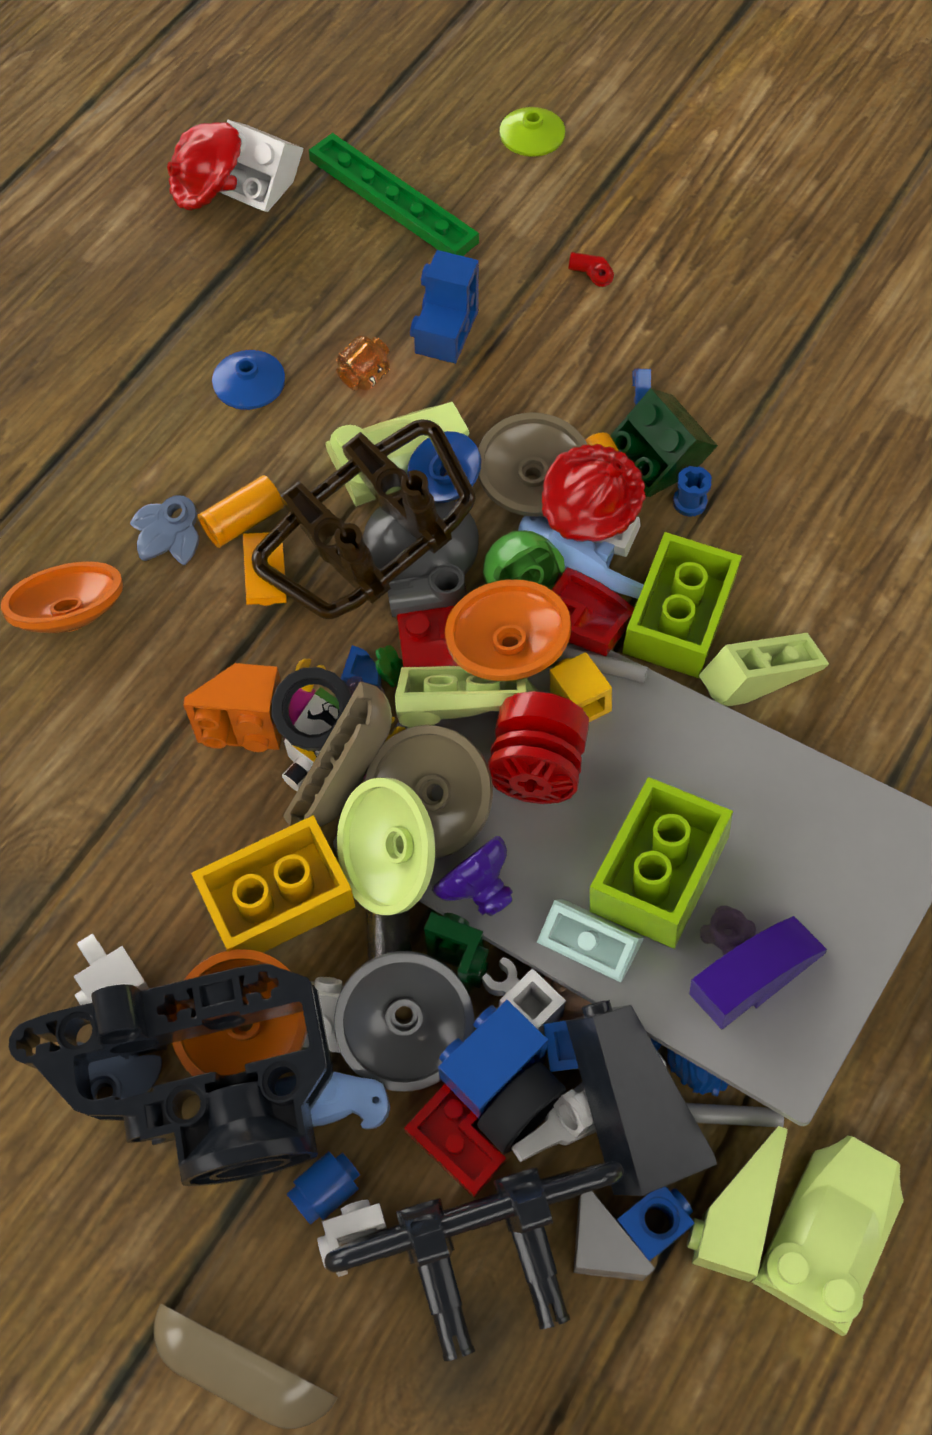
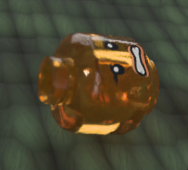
(363, 363)

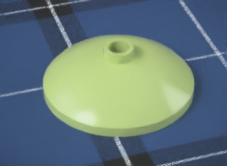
(386, 846)

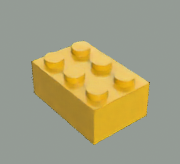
(275, 888)

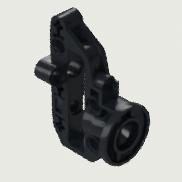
(241, 1120)

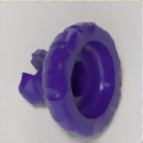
(478, 879)

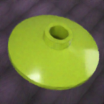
(532, 131)

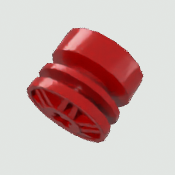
(538, 747)

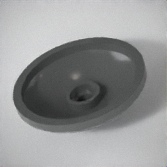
(389, 538)
(393, 1049)

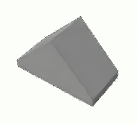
(604, 1246)

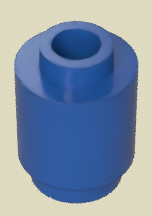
(324, 1186)

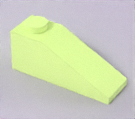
(760, 667)
(736, 1223)

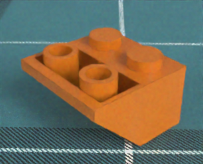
(236, 708)

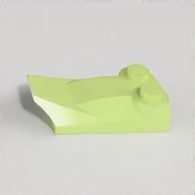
(444, 415)
(449, 692)
(833, 1233)

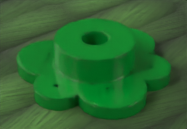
(388, 665)

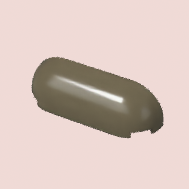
(343, 757)
(237, 1373)

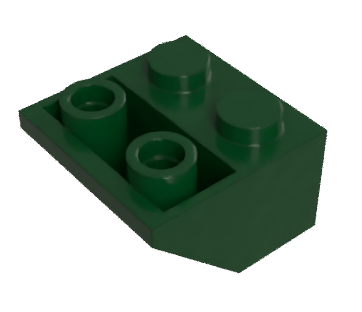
(662, 440)

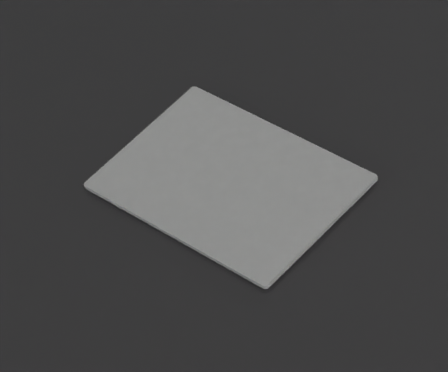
(800, 844)

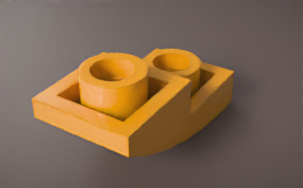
(257, 589)

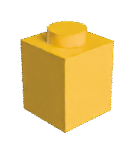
(582, 684)

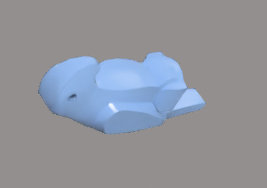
(585, 557)
(345, 1096)

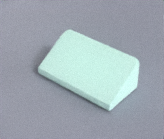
(590, 939)

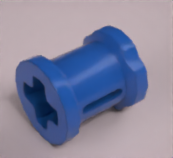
(692, 490)

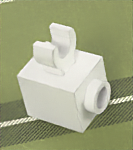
(105, 970)
(529, 995)

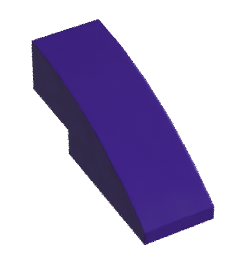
(755, 970)

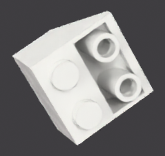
(263, 168)

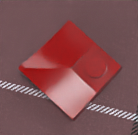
(595, 611)
(424, 638)

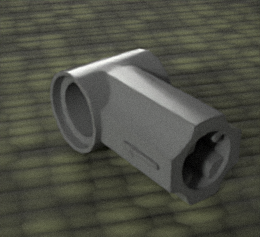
(427, 590)

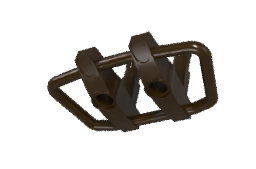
(350, 556)

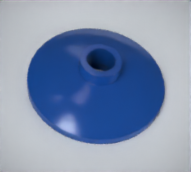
(248, 379)
(428, 462)

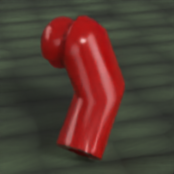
(594, 266)

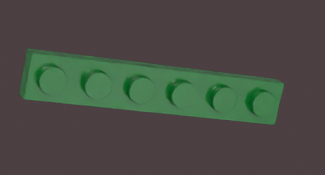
(393, 196)

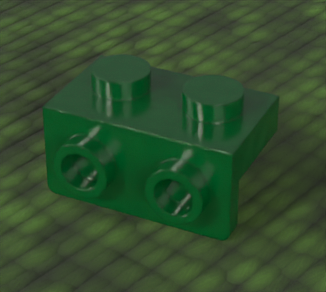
(458, 944)

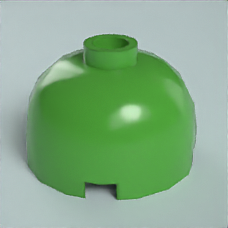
(523, 557)

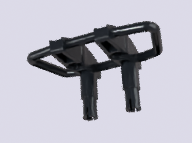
(427, 1233)

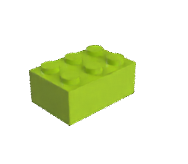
(681, 604)
(660, 862)

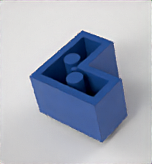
(447, 306)
(491, 1056)

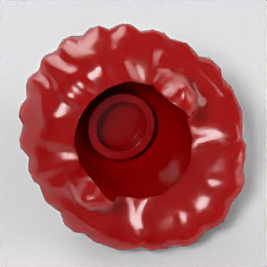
(203, 164)
(592, 493)

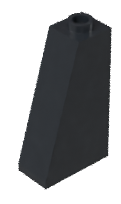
(635, 1102)

